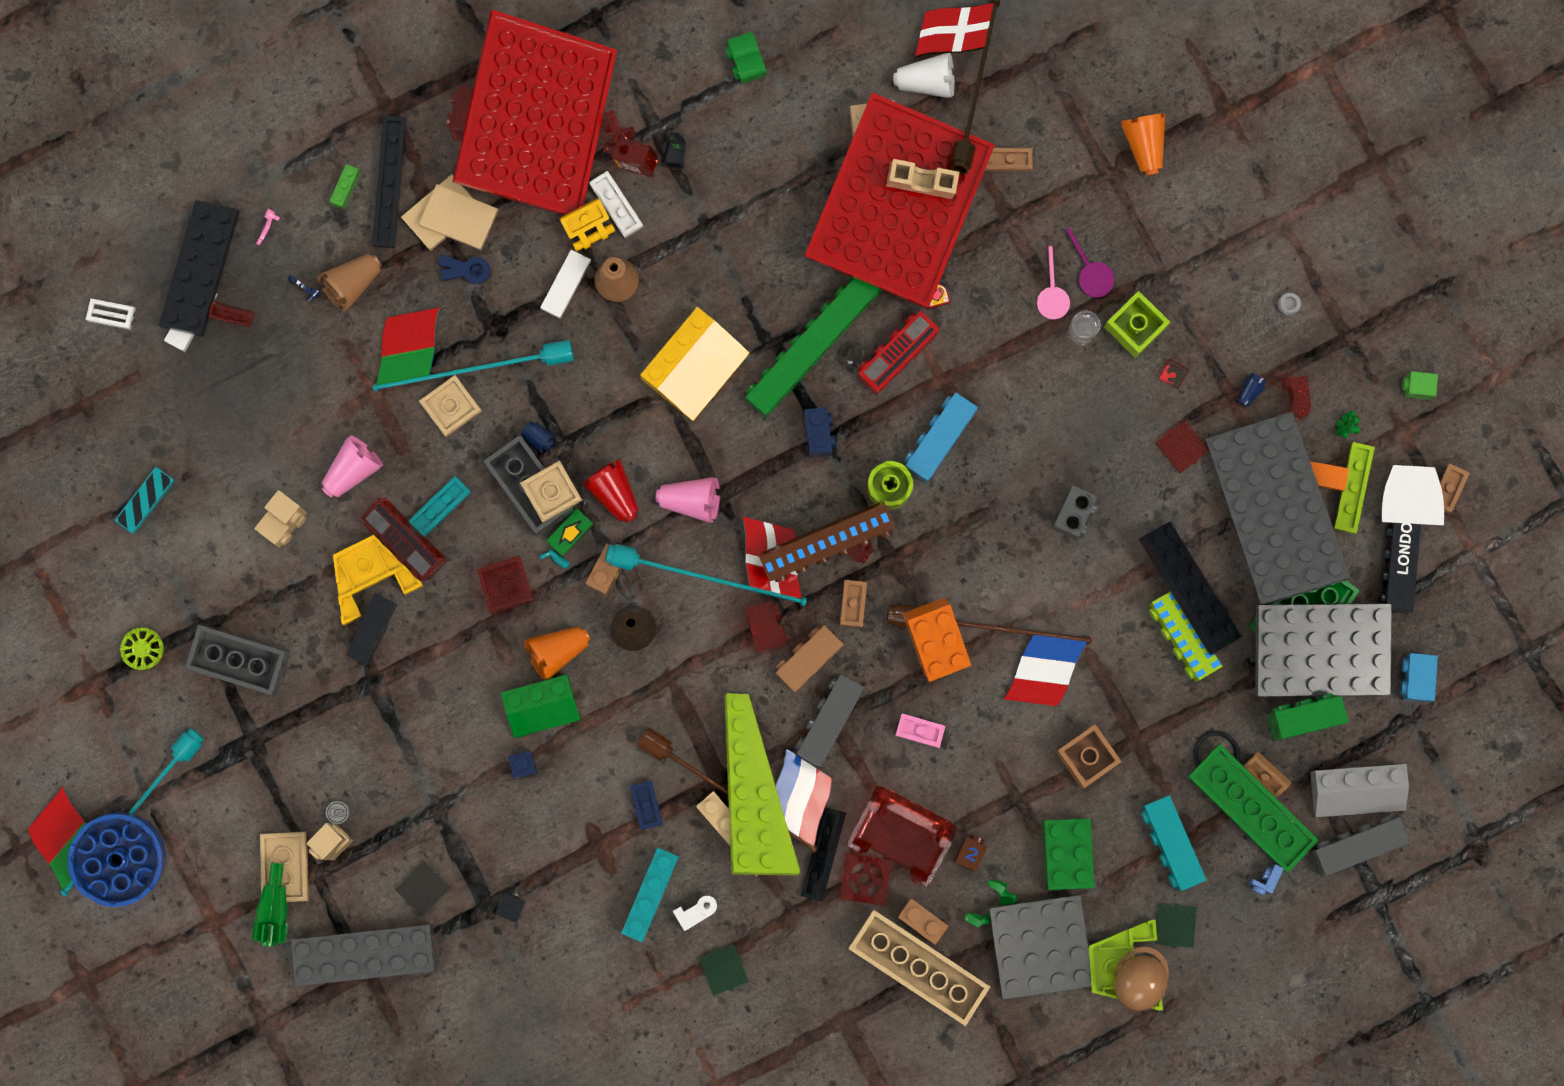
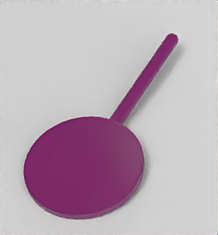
(1095, 278)

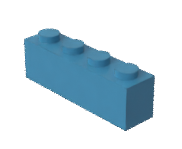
(941, 437)

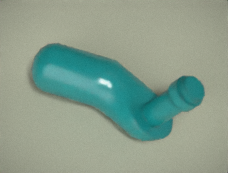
(562, 562)

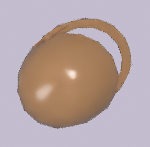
(1141, 980)

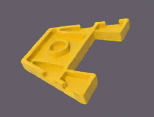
(363, 567)

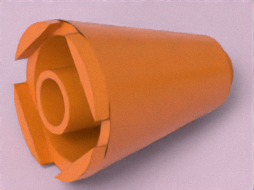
(1146, 141)
(555, 649)

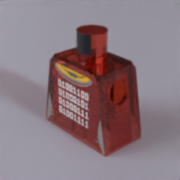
(632, 156)

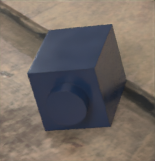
(523, 765)

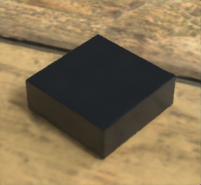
(510, 907)

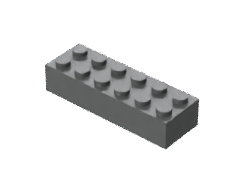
(364, 955)

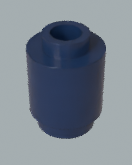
(537, 437)

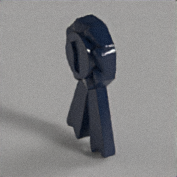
(475, 270)

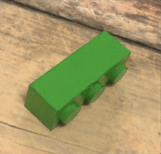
(345, 186)

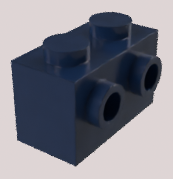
(818, 433)

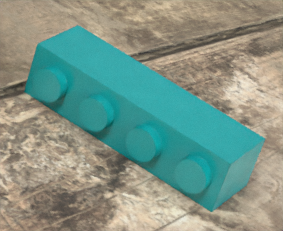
(1173, 844)
(650, 895)

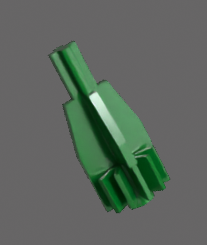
(272, 910)

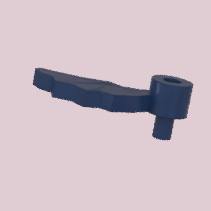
(314, 293)

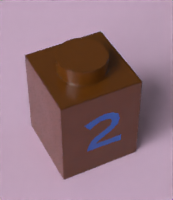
(971, 853)

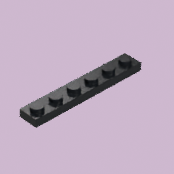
(389, 182)

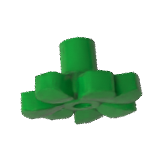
(1347, 424)

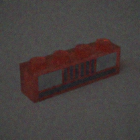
(404, 539)

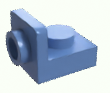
(1270, 877)

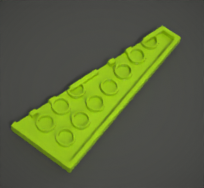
(756, 819)

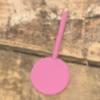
(1053, 301)

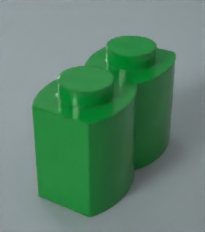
(746, 58)

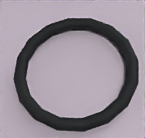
(1215, 733)

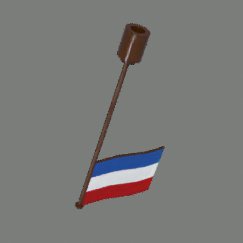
(800, 788)

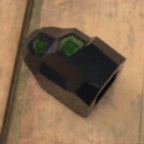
(674, 151)

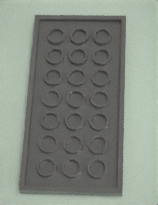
(1277, 509)

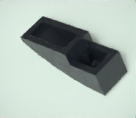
(371, 629)

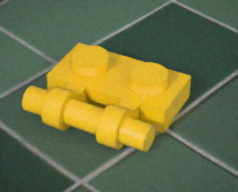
(583, 219)

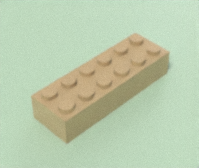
(919, 967)

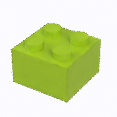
(1137, 324)

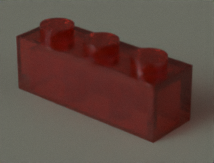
(231, 314)

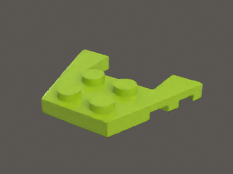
(1108, 952)

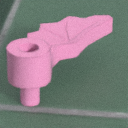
(270, 214)

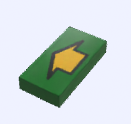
(569, 532)

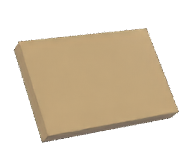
(414, 215)
(458, 217)
(293, 852)

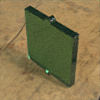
(1175, 925)
(723, 969)

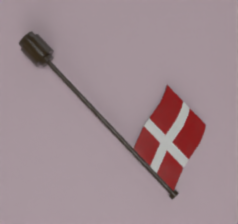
(959, 32)

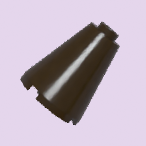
(633, 637)

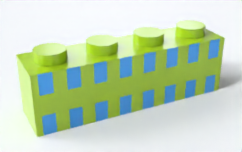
(1183, 637)

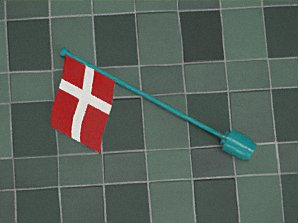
(758, 538)

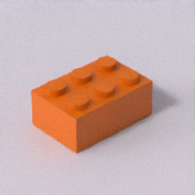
(937, 639)

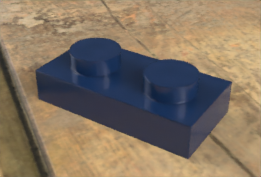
(646, 805)

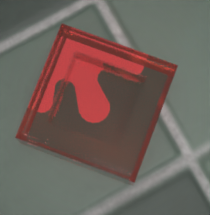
(1173, 373)

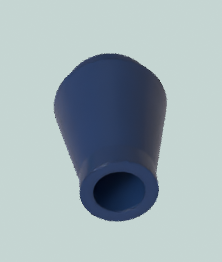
(1251, 389)

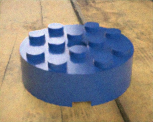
(119, 834)

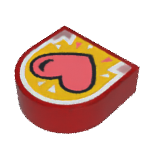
(940, 297)

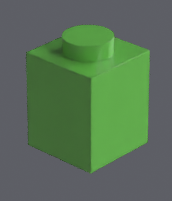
(1420, 385)

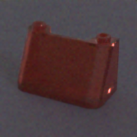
(903, 834)

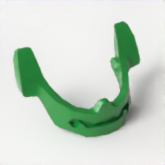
(1006, 898)

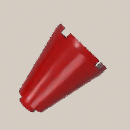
(613, 491)

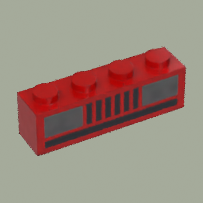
(898, 353)

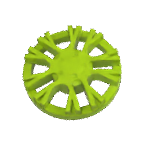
(141, 649)

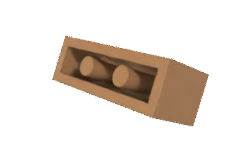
(808, 658)

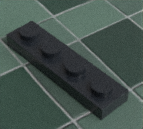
(822, 860)

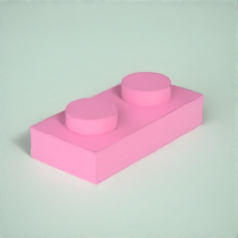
(920, 730)

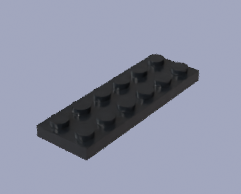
(199, 268)
(1190, 588)

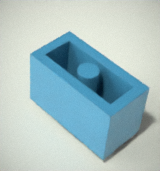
(1419, 677)

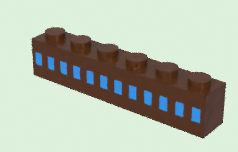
(827, 541)

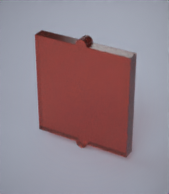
(1182, 446)

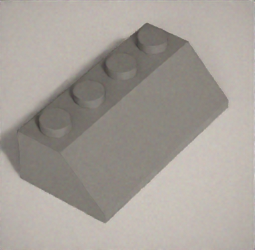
(1359, 790)

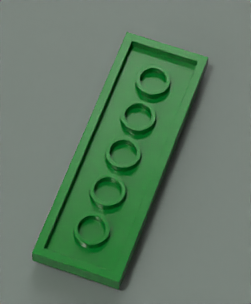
(1253, 808)

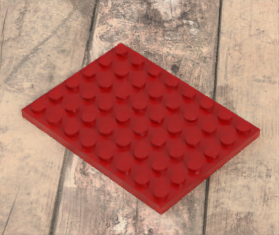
(534, 114)
(890, 233)

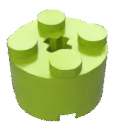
(901, 479)

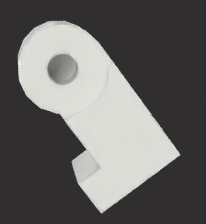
(704, 908)

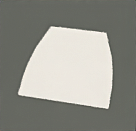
(1413, 496)

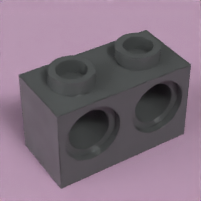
(1070, 510)

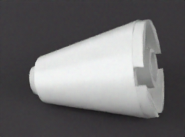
(927, 77)

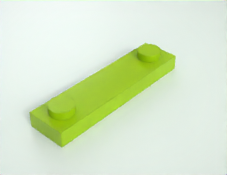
(1352, 498)

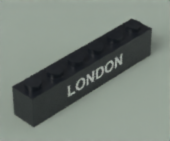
(1400, 566)

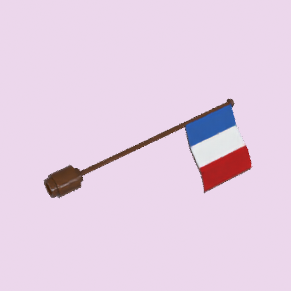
(1043, 667)

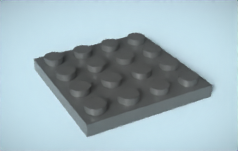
(1040, 946)

